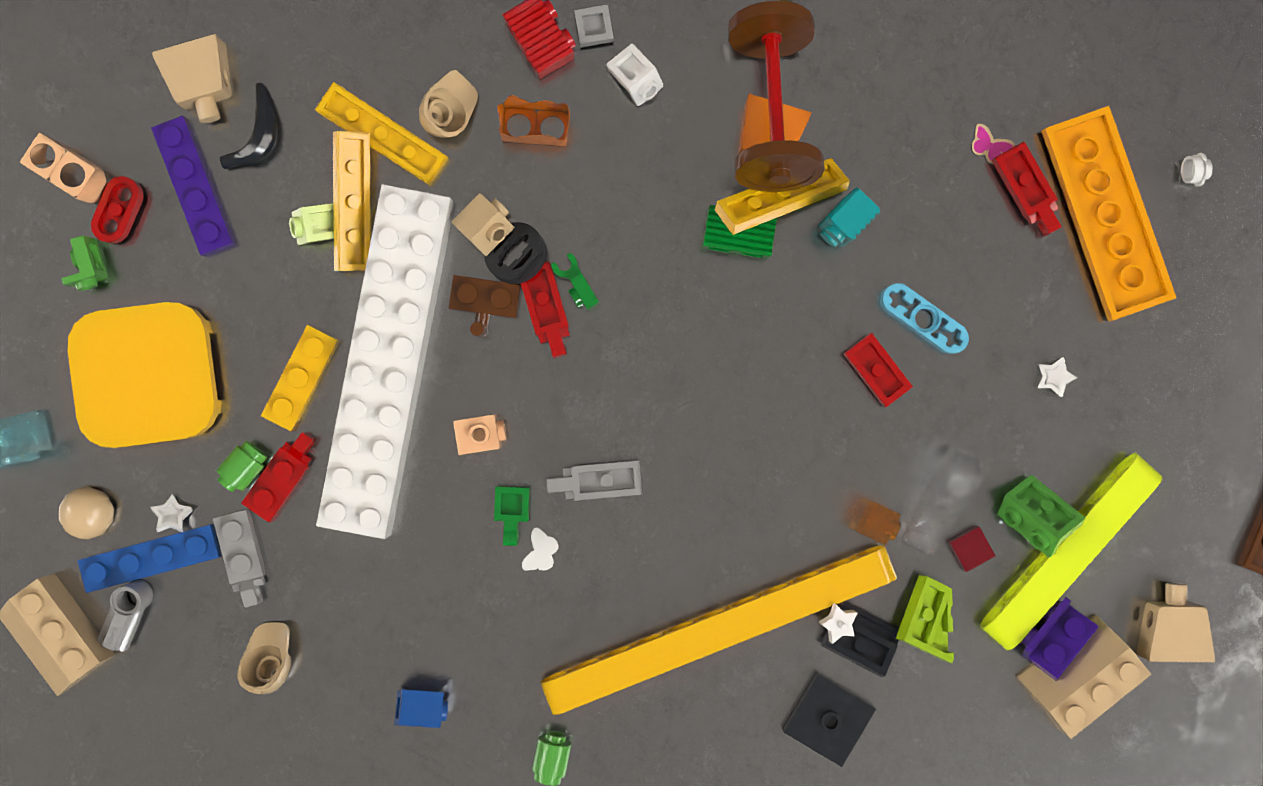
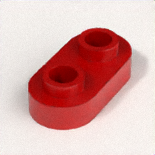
(113, 208)

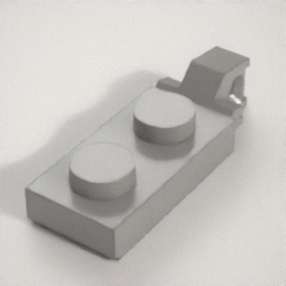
(598, 481)
(241, 555)

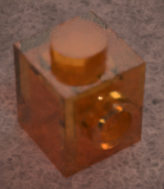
(875, 521)

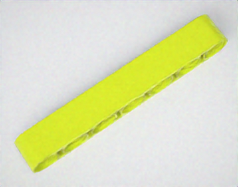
(1051, 576)

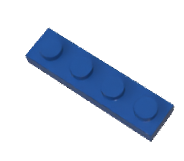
(149, 558)

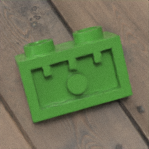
(1039, 515)

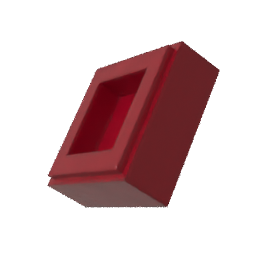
(971, 548)

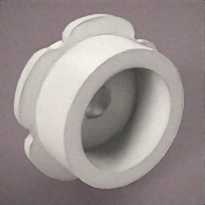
(1196, 169)

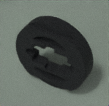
(515, 272)

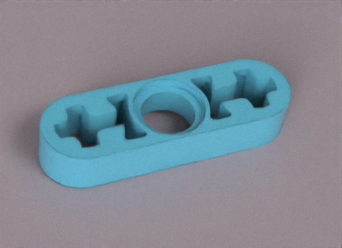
(939, 340)

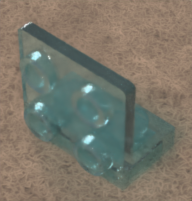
(23, 438)

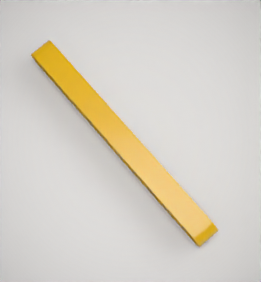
(718, 629)

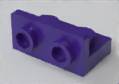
(1058, 639)

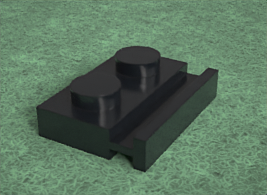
(872, 644)

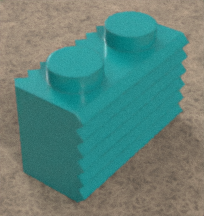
(848, 218)

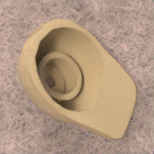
(450, 103)
(265, 659)

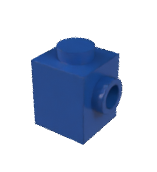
(420, 709)

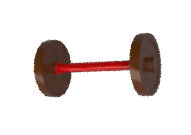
(772, 32)

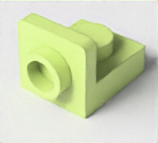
(312, 224)

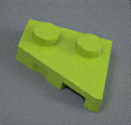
(928, 619)

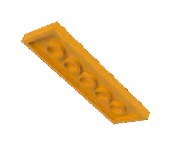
(1108, 213)

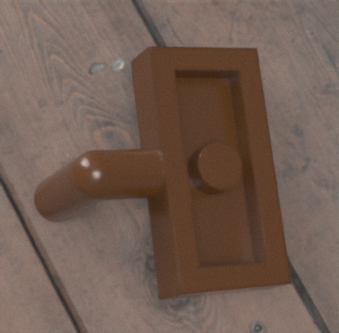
(484, 299)

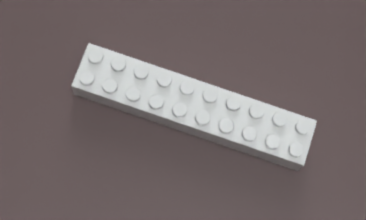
(385, 362)

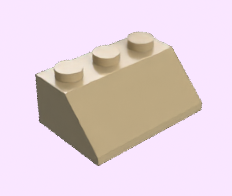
(54, 633)
(1090, 685)

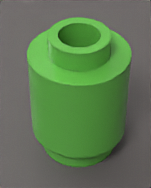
(241, 466)
(551, 758)

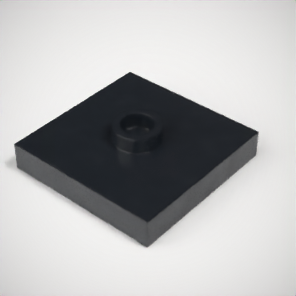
(829, 719)

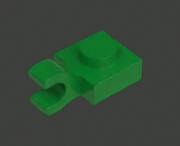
(581, 291)
(511, 507)

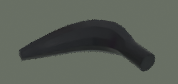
(263, 135)

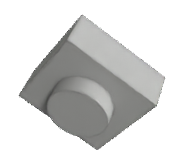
(594, 25)

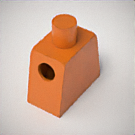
(756, 122)

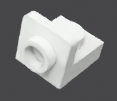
(635, 74)

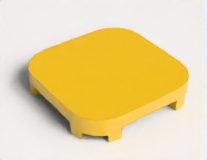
(143, 374)

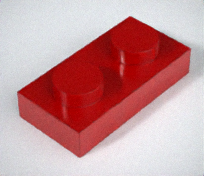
(877, 370)

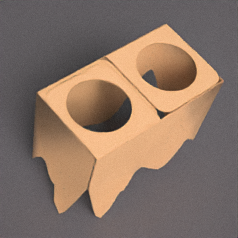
(94, 182)

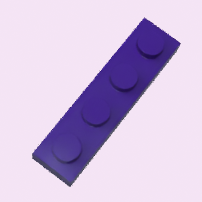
(193, 186)

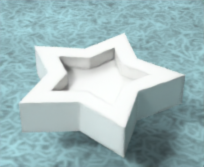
(1055, 376)
(171, 514)
(839, 623)

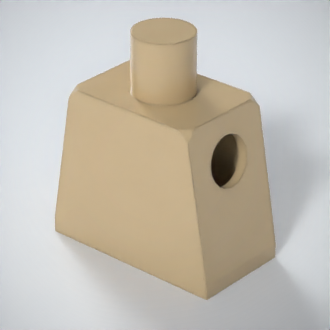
(197, 75)
(1175, 629)

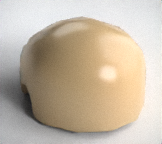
(86, 512)

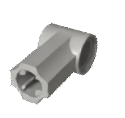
(124, 616)

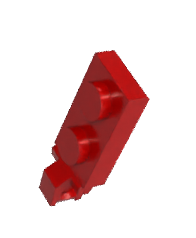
(1028, 187)
(546, 309)
(280, 478)

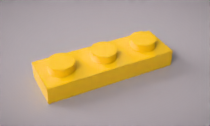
(300, 378)

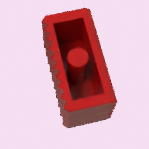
(539, 36)

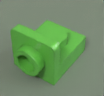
(89, 260)

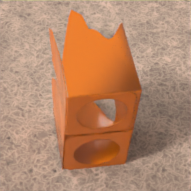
(515, 105)

